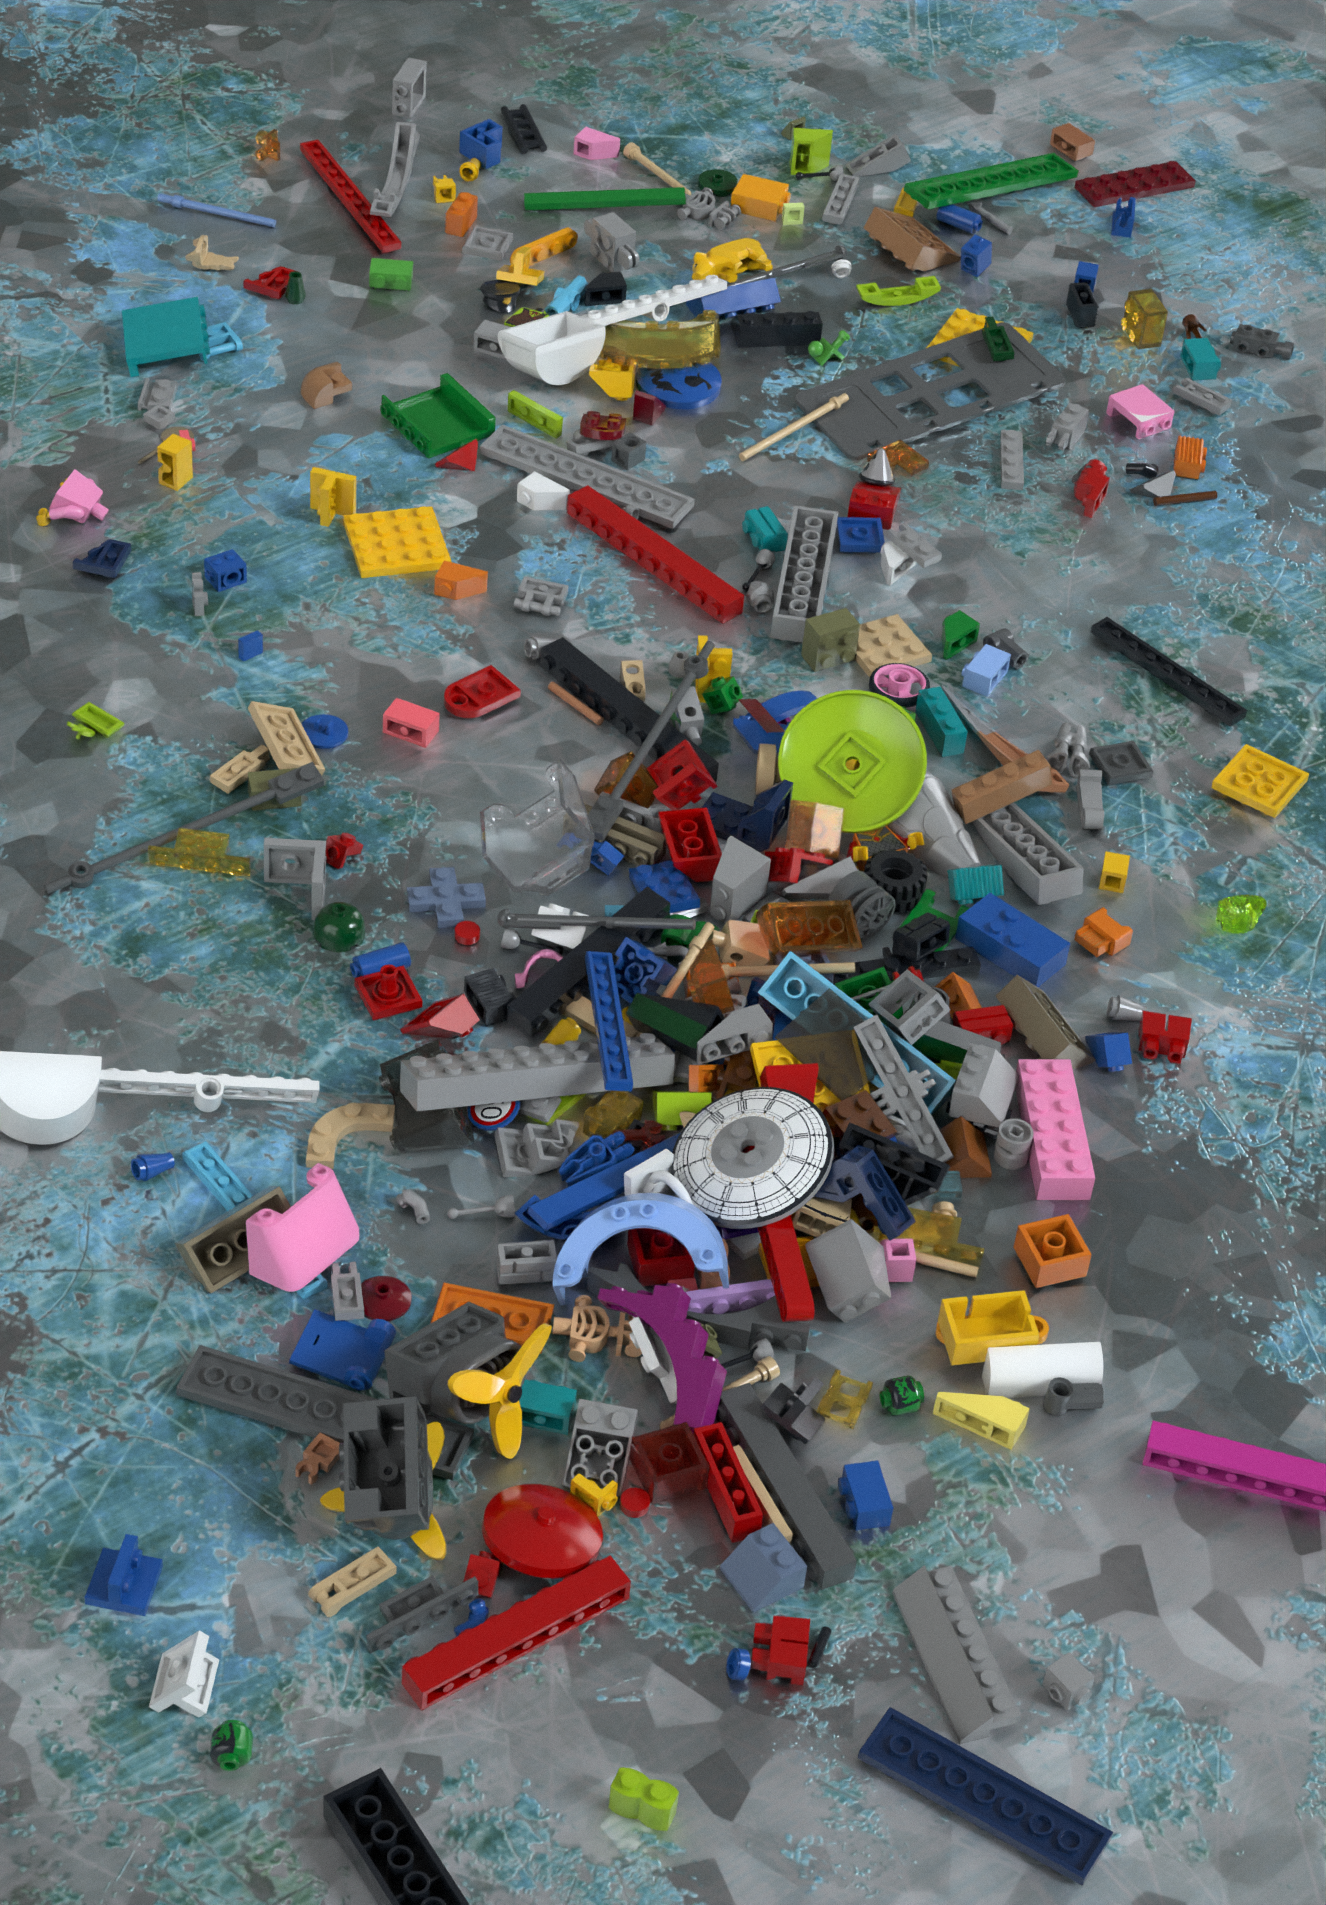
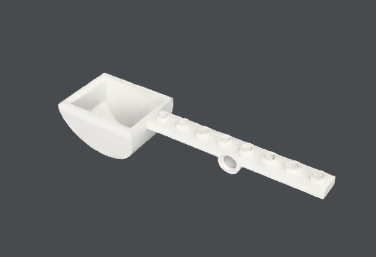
(567, 344)
(56, 1094)

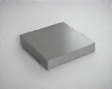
(487, 243)

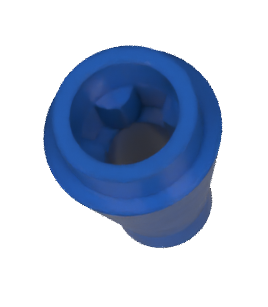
(150, 1165)

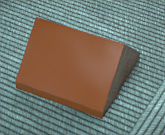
(968, 1149)

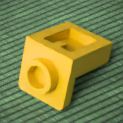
(595, 1497)

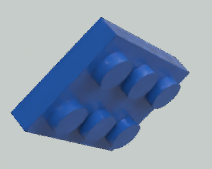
(666, 882)

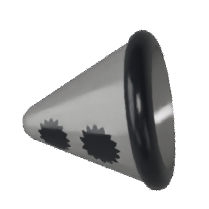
(878, 470)

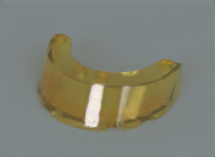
(664, 345)

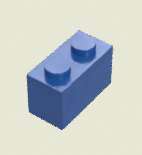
(865, 1495)

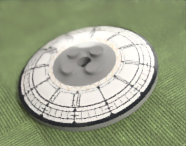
(767, 1183)

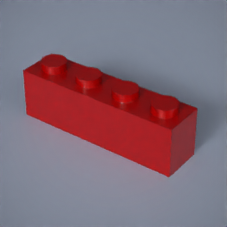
(728, 1483)

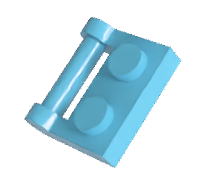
(220, 335)

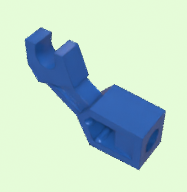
(605, 856)

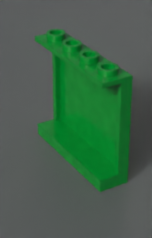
(440, 418)

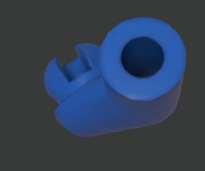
(477, 1616)

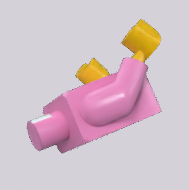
(75, 501)

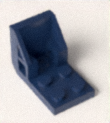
(754, 824)
(863, 1173)

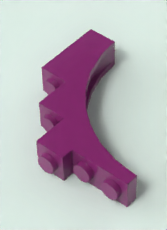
(697, 1376)

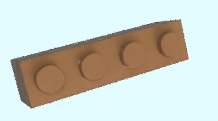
(1002, 786)

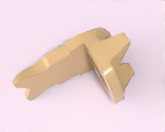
(207, 260)

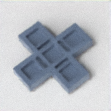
(446, 897)

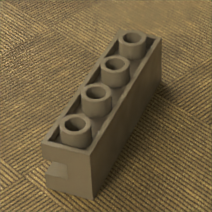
(635, 842)

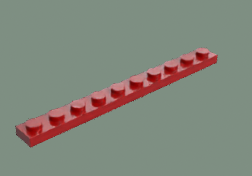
(350, 196)

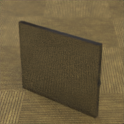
(827, 1037)

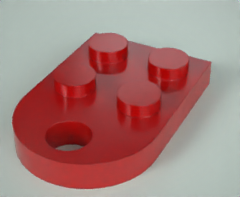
(480, 693)

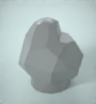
(760, 596)

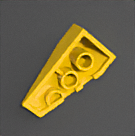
(614, 378)

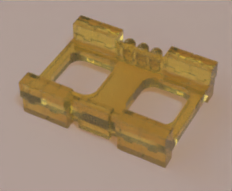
(834, 1396)

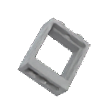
(410, 87)
(910, 1024)

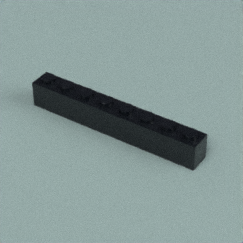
(568, 977)

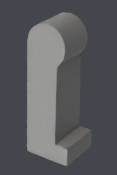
(1090, 799)

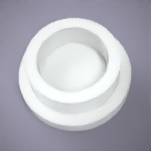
(841, 268)

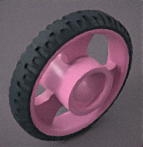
(898, 683)

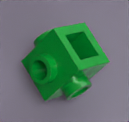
(722, 694)

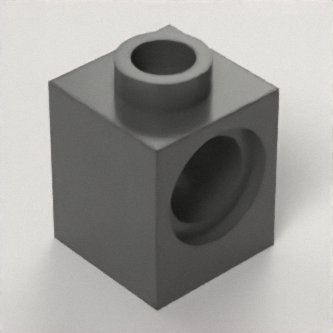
(628, 451)

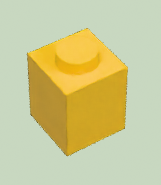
(1114, 872)

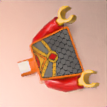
(874, 841)

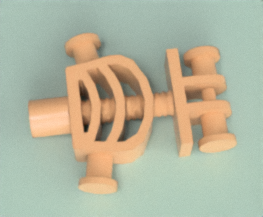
(578, 1328)

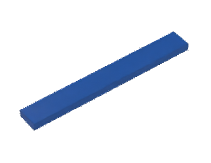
(608, 1022)
(591, 1190)

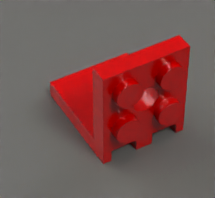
(686, 785)

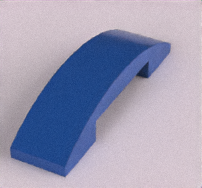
(787, 704)

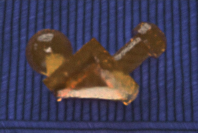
(269, 144)

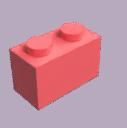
(411, 722)

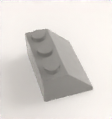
(983, 1087)

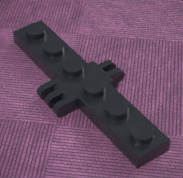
(933, 965)

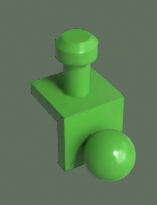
(823, 350)

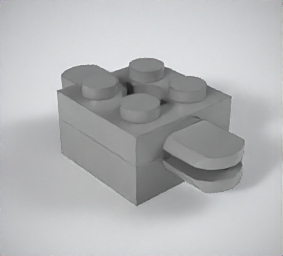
(612, 242)

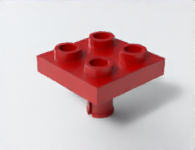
(388, 992)

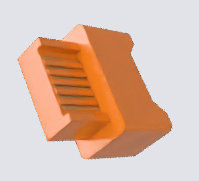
(1103, 934)

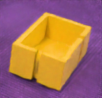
(991, 1322)

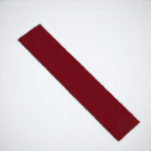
(761, 715)

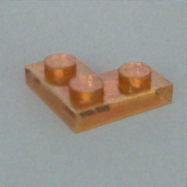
(904, 456)

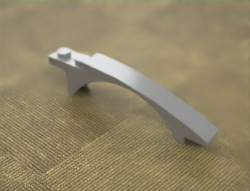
(400, 169)

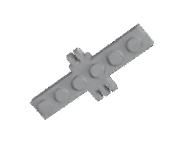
(902, 1090)

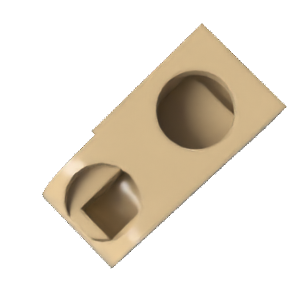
(634, 681)

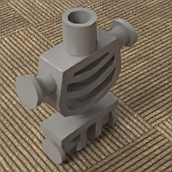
(702, 206)

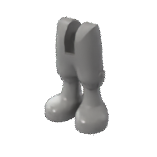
(1077, 743)

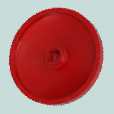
(542, 1530)

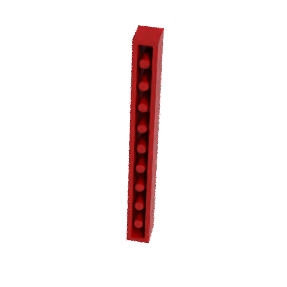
(655, 554)

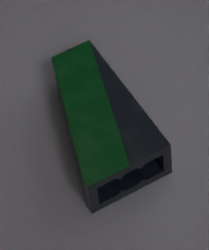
(674, 1021)

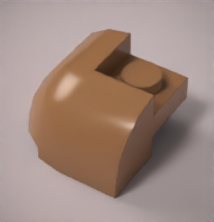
(324, 383)

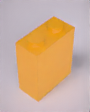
(760, 197)

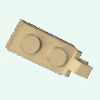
(236, 770)

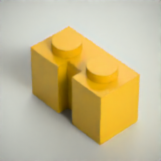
(177, 462)

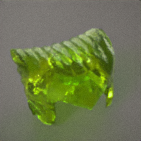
(1240, 912)

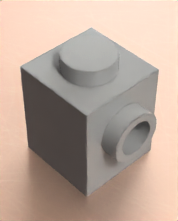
(1068, 1682)

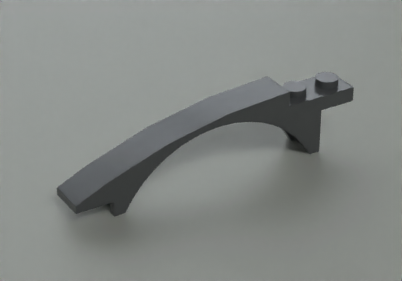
(732, 1328)

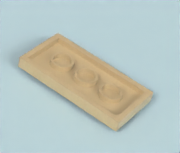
(284, 736)

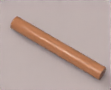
(576, 703)

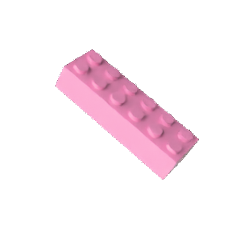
(1059, 1146)

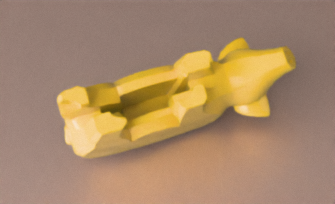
(730, 259)

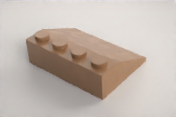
(909, 240)

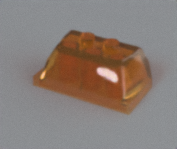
(809, 927)

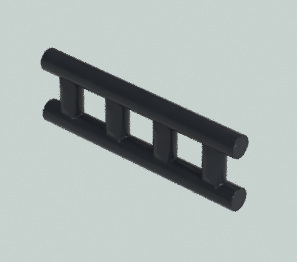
(526, 122)

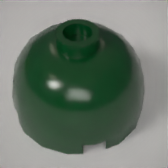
(339, 927)

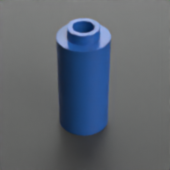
(960, 218)
(373, 961)

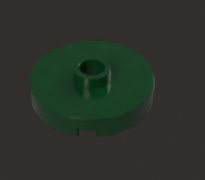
(719, 181)

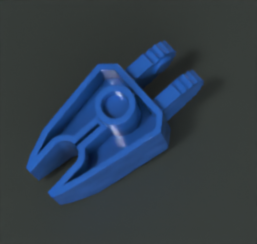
(594, 1157)

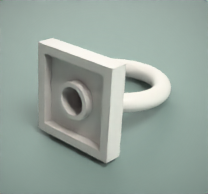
(655, 1177)

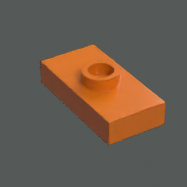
(704, 1077)

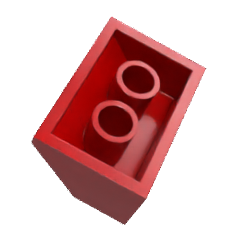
(691, 842)

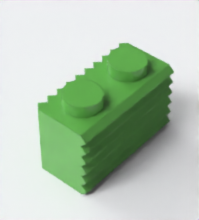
(391, 274)

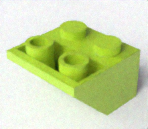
(810, 150)

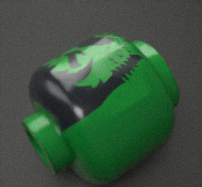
(902, 1395)
(231, 1744)

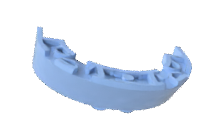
(640, 1211)

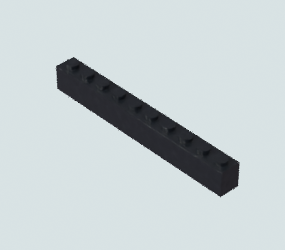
(613, 700)

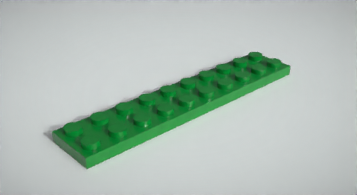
(990, 181)

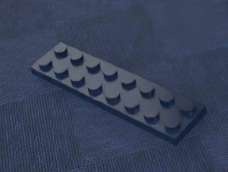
(986, 1795)

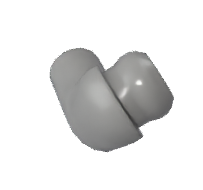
(418, 1204)

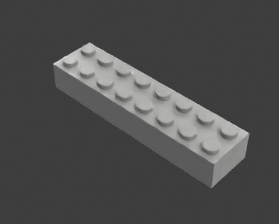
(804, 571)

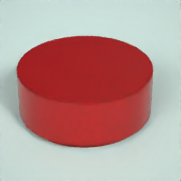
(467, 933)
(635, 1502)

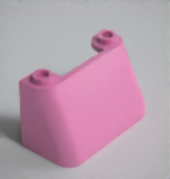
(306, 1238)

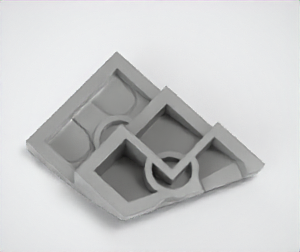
(534, 1148)

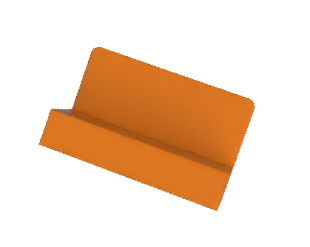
(959, 992)

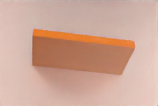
(519, 1314)

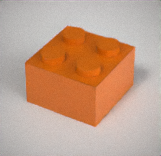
(1052, 1250)

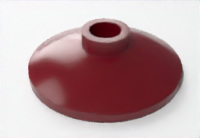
(385, 1298)

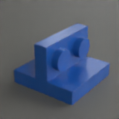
(124, 1579)

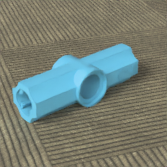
(568, 297)

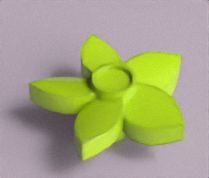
(82, 730)

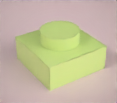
(792, 213)

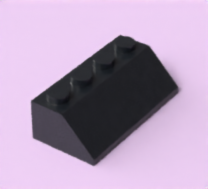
(776, 329)

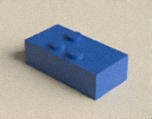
(1012, 940)

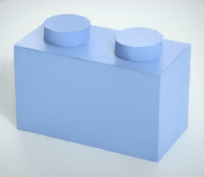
(985, 670)

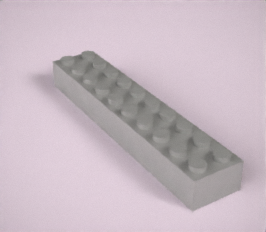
(526, 1073)

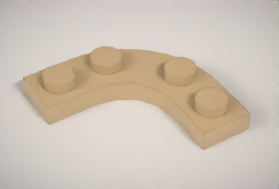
(342, 1121)

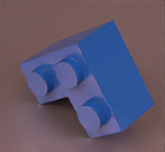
(482, 142)

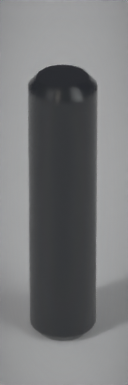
(819, 1647)

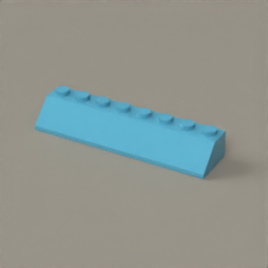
(798, 985)

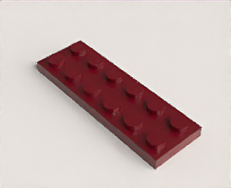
(1134, 183)

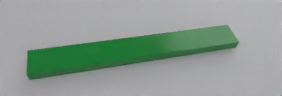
(605, 198)

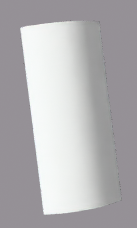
(1030, 1368)

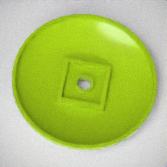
(858, 728)

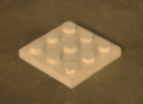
(888, 642)

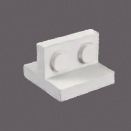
(185, 1676)

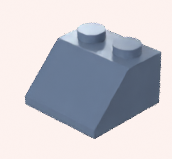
(764, 1568)

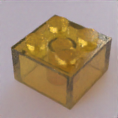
(1144, 319)

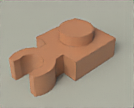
(320, 1454)

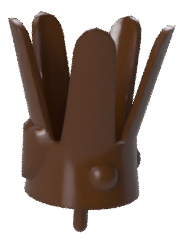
(1191, 324)

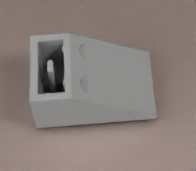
(601, 1443)

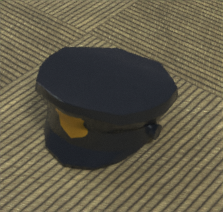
(500, 295)

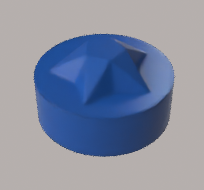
(738, 1664)

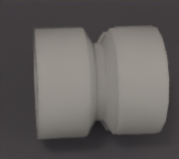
(1013, 1144)

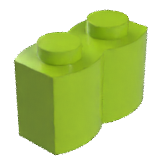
(643, 1799)

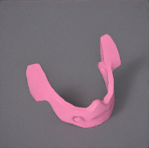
(522, 978)

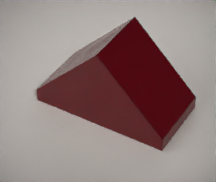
(647, 408)

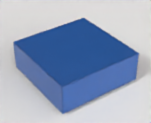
(250, 645)

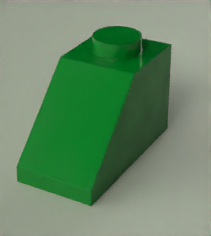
(958, 633)

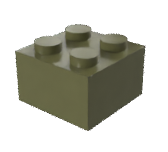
(830, 639)

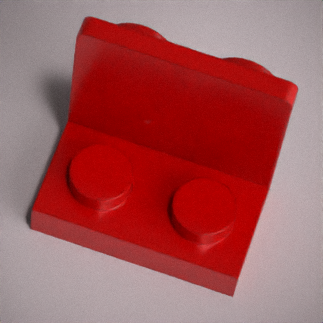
(786, 863)

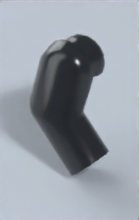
(1144, 469)

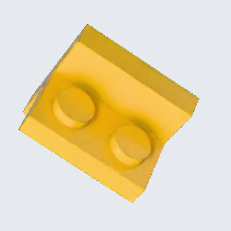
(519, 269)
(332, 494)
(718, 664)

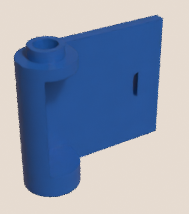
(343, 1349)

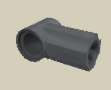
(1004, 641)
(1066, 1395)

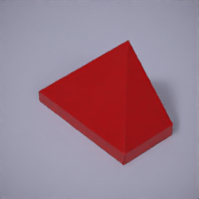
(461, 459)

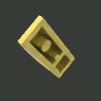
(985, 1415)

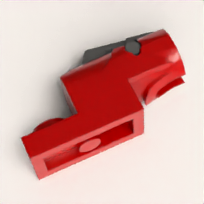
(1091, 486)

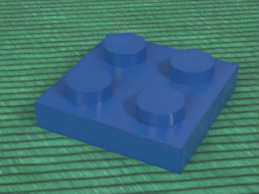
(860, 534)

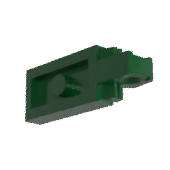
(997, 340)

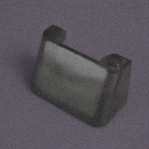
(424, 1129)

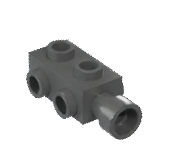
(1258, 339)

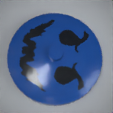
(681, 387)

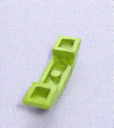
(896, 296)

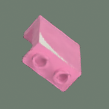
(1142, 409)

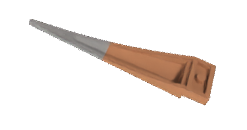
(998, 745)

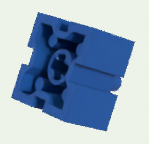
(640, 970)

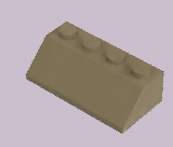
(1042, 1023)
(220, 1248)

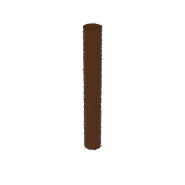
(1184, 498)

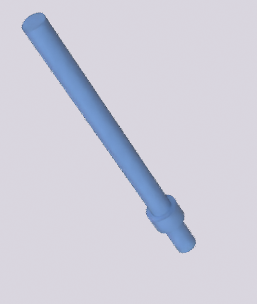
(179, 202)

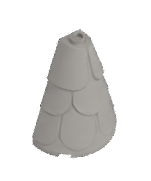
(943, 832)

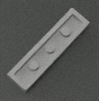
(840, 199)
(1011, 460)

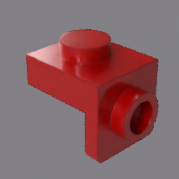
(340, 847)
(486, 1571)

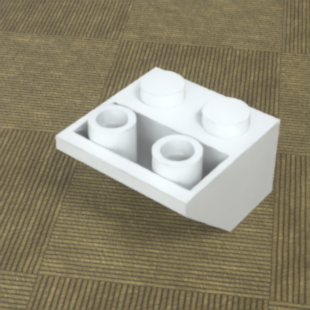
(568, 935)

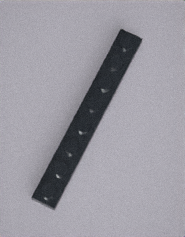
(1169, 671)

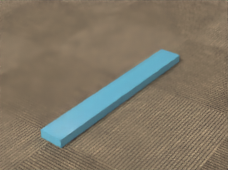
(231, 1192)

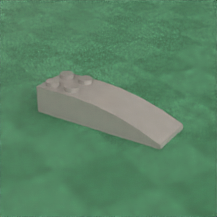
(1030, 855)

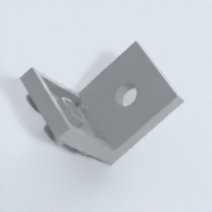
(307, 869)

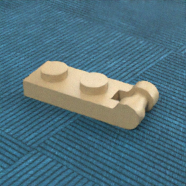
(352, 1581)

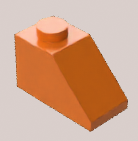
(459, 581)

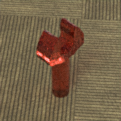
(645, 1133)

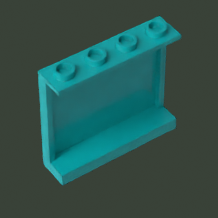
(164, 332)

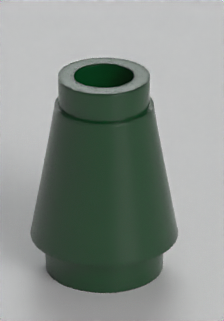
(295, 288)

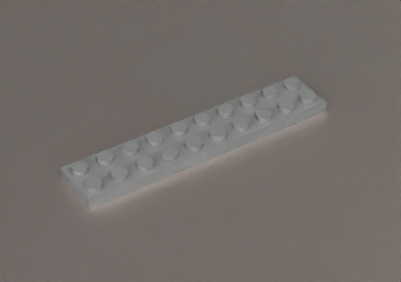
(578, 471)

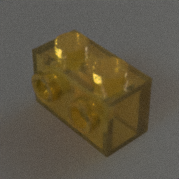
(611, 1113)

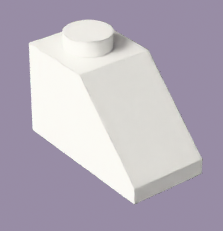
(542, 493)
(894, 562)

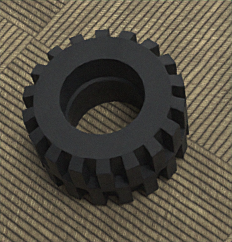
(900, 876)

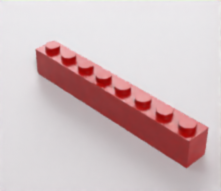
(515, 1632)

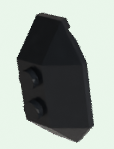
(910, 1171)

